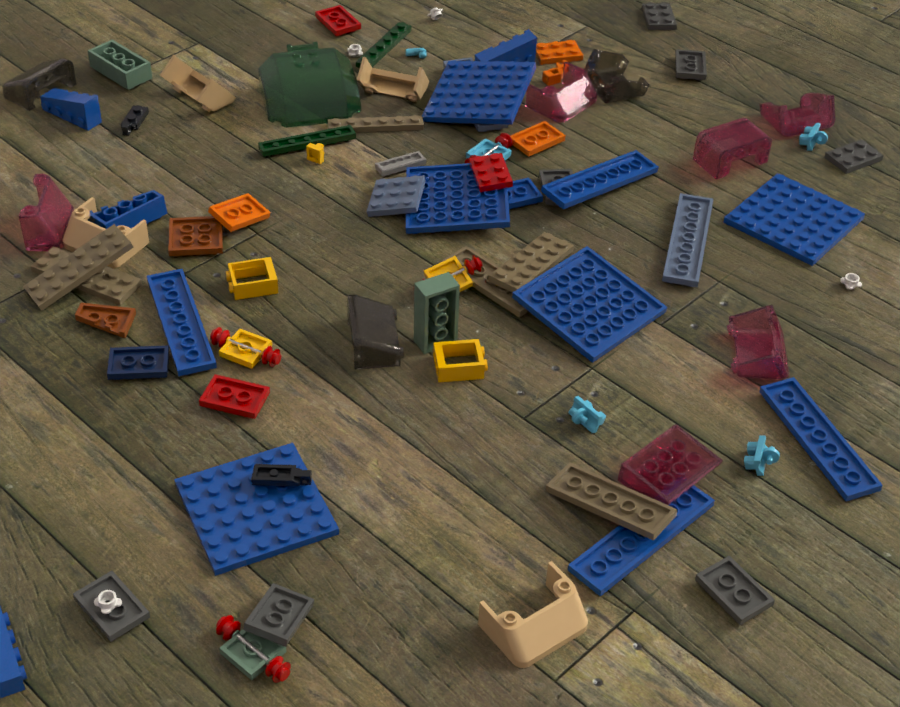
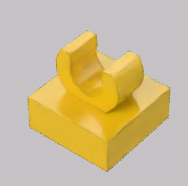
(315, 152)

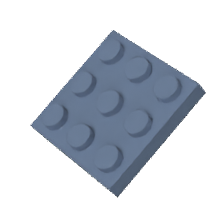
(396, 196)

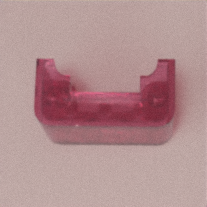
(729, 142)

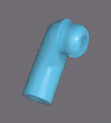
(416, 51)

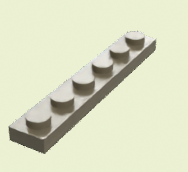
(380, 124)

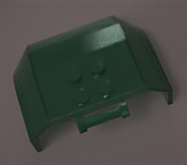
(308, 86)

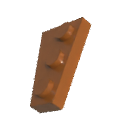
(107, 318)

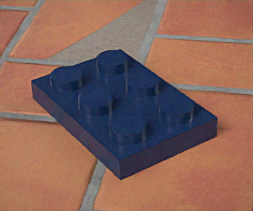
(138, 362)

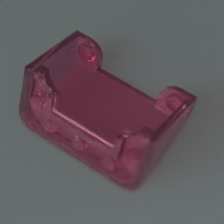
(813, 109)
(47, 222)
(759, 344)

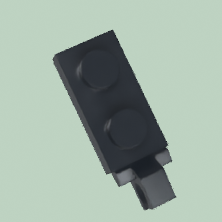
(134, 119)
(280, 475)

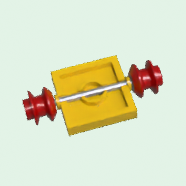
(458, 271)
(245, 348)

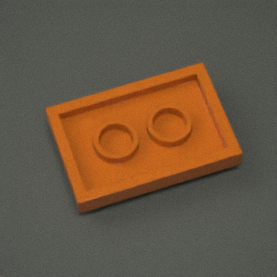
(558, 51)
(537, 138)
(239, 212)

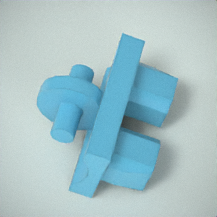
(812, 136)
(584, 413)
(762, 456)

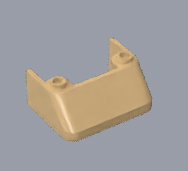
(391, 82)
(196, 85)
(81, 231)
(544, 631)

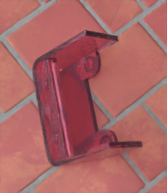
(563, 102)

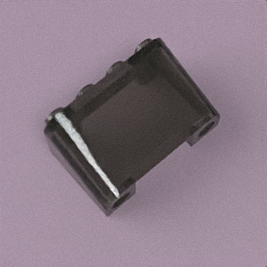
(608, 77)

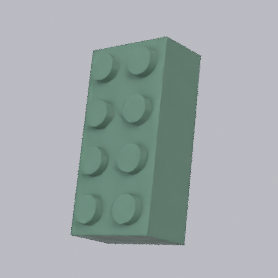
(120, 64)
(436, 311)

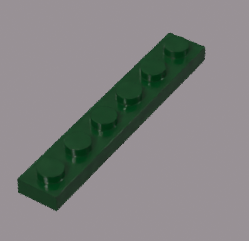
(385, 44)
(300, 141)

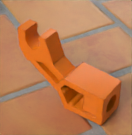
(553, 75)

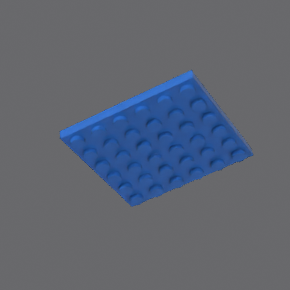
(479, 92)
(455, 203)
(794, 218)
(589, 303)
(249, 521)

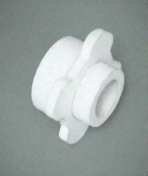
(435, 13)
(355, 50)
(851, 281)
(110, 597)

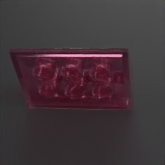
(668, 466)

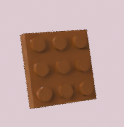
(195, 236)

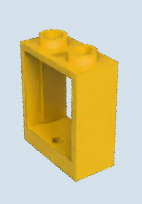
(252, 268)
(459, 371)

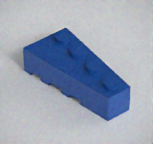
(518, 49)
(73, 107)
(145, 206)
(10, 673)

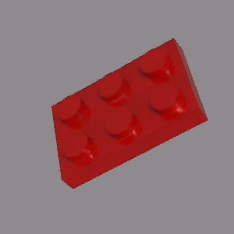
(338, 20)
(490, 172)
(234, 396)

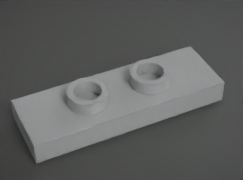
(400, 163)

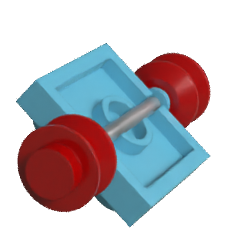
(488, 147)

